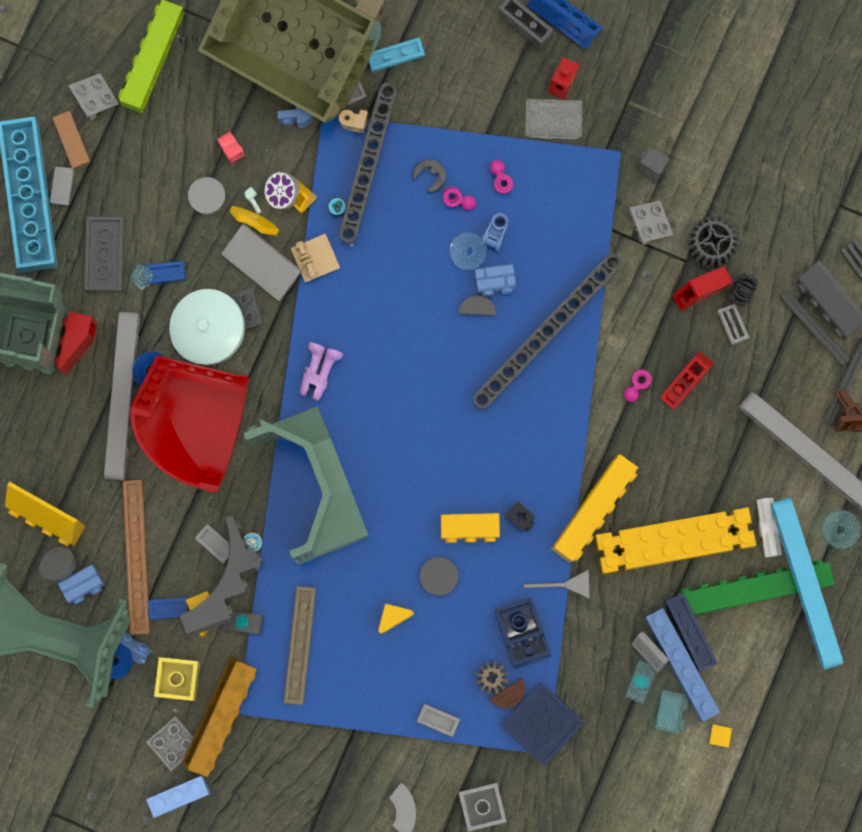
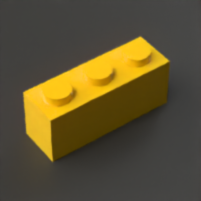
(470, 527)

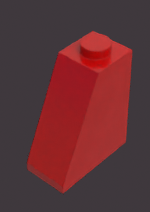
(702, 288)

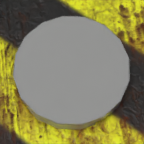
(206, 195)

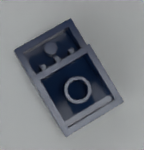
(522, 633)

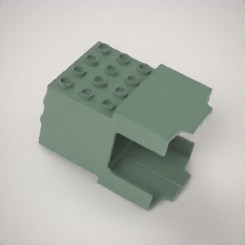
(30, 323)

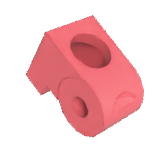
(230, 147)

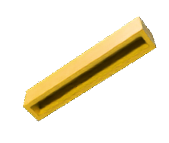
(594, 508)

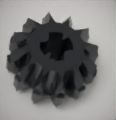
(743, 289)

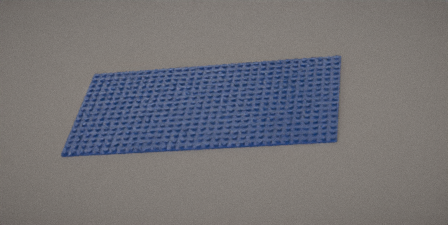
(417, 442)

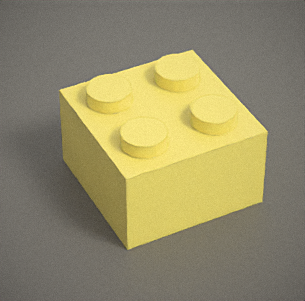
(177, 679)

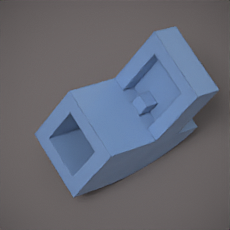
(288, 117)

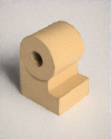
(354, 122)

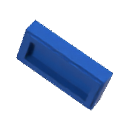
(167, 272)
(167, 608)

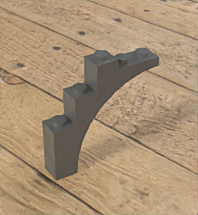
(213, 610)

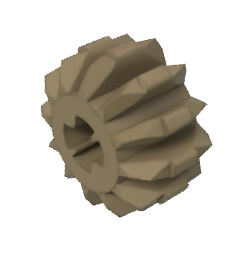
(498, 680)

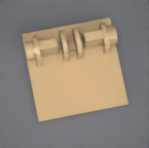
(315, 257)

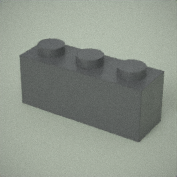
(525, 23)

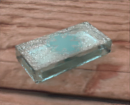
(640, 682)

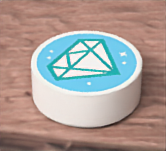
(253, 541)

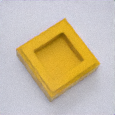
(720, 735)

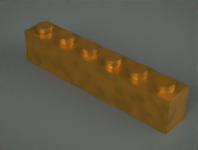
(219, 717)

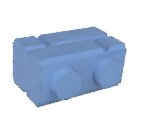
(495, 279)
(81, 584)

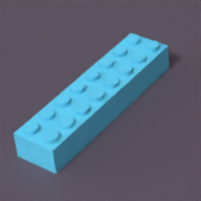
(27, 195)

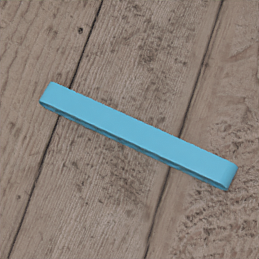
(806, 583)

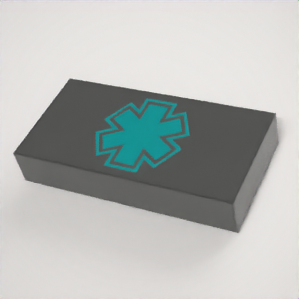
(245, 623)

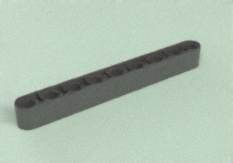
(368, 155)

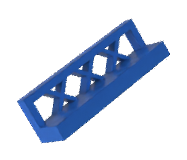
(563, 20)

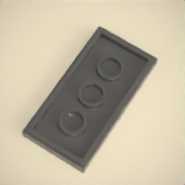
(104, 254)

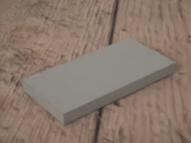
(261, 262)

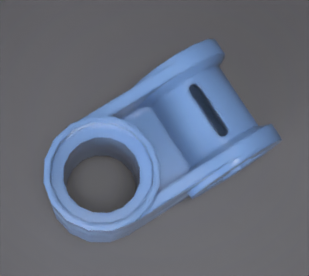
(495, 235)

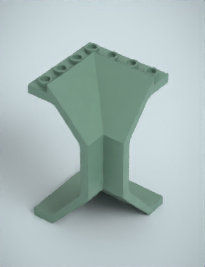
(338, 517)
(86, 647)

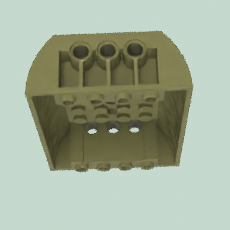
(286, 59)

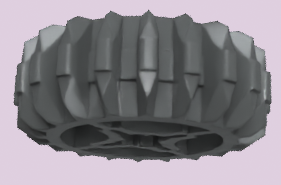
(705, 244)

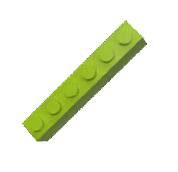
(151, 56)

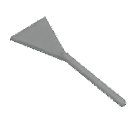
(578, 584)

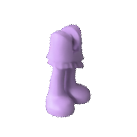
(310, 376)

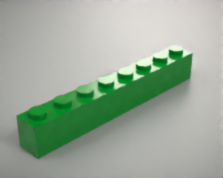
(751, 590)

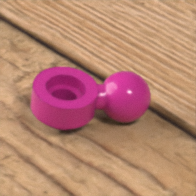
(497, 168)
(467, 202)
(631, 393)

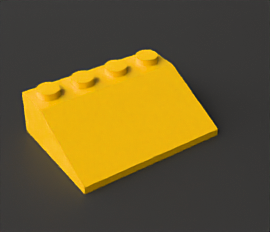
(43, 514)

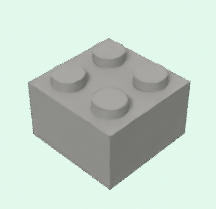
(482, 807)

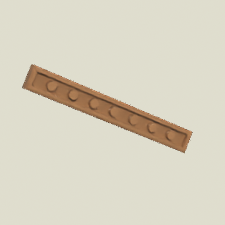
(136, 557)

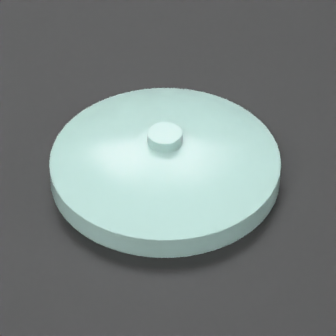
(207, 327)

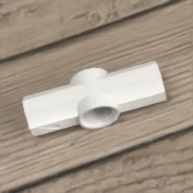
(768, 529)

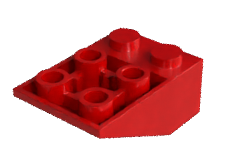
(78, 337)

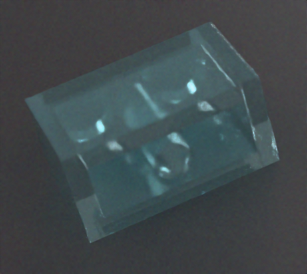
(670, 712)

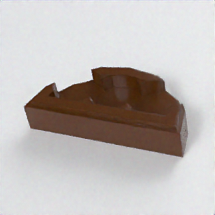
(510, 696)

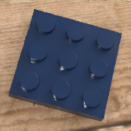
(542, 724)

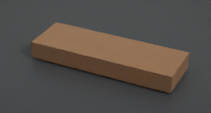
(71, 140)

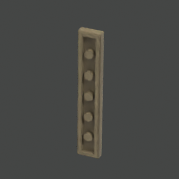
(300, 645)

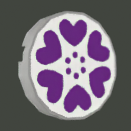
(281, 190)

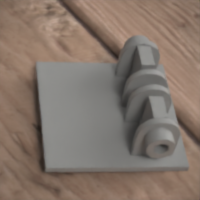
(93, 95)
(650, 222)

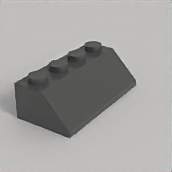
(830, 300)

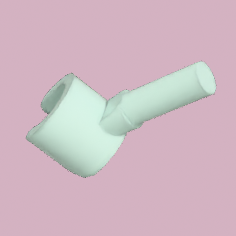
(249, 195)

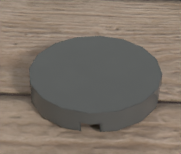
(57, 564)
(438, 576)

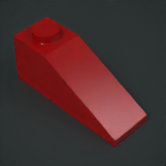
(687, 380)

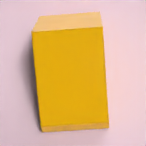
(392, 617)

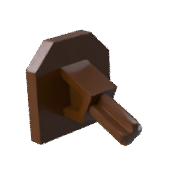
(851, 416)

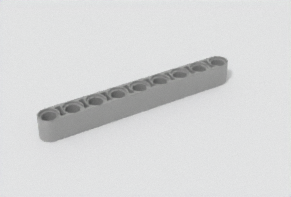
(121, 396)
(803, 448)

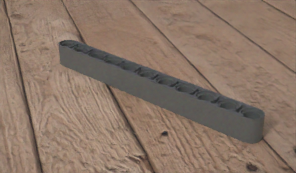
(551, 323)

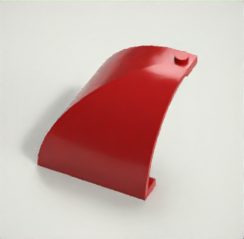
(189, 420)

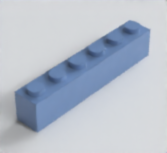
(682, 665)

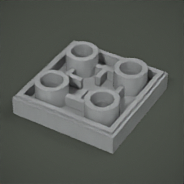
(171, 743)

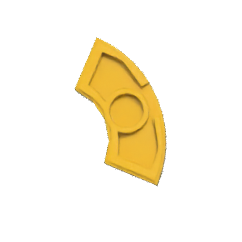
(254, 220)

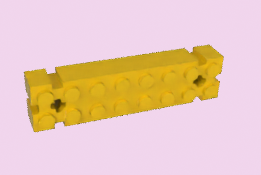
(675, 541)

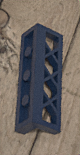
(690, 632)

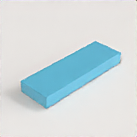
(396, 54)

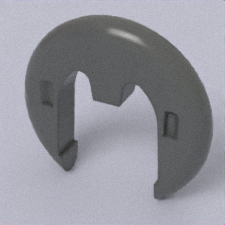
(435, 167)

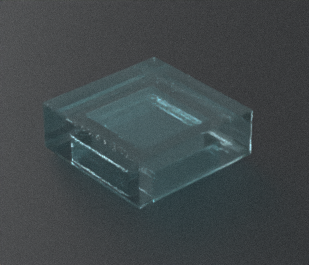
(142, 276)

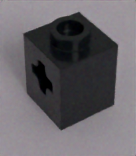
(519, 509)

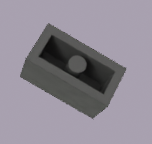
(652, 164)

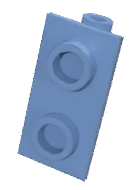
(138, 649)

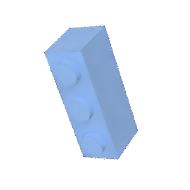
(178, 796)

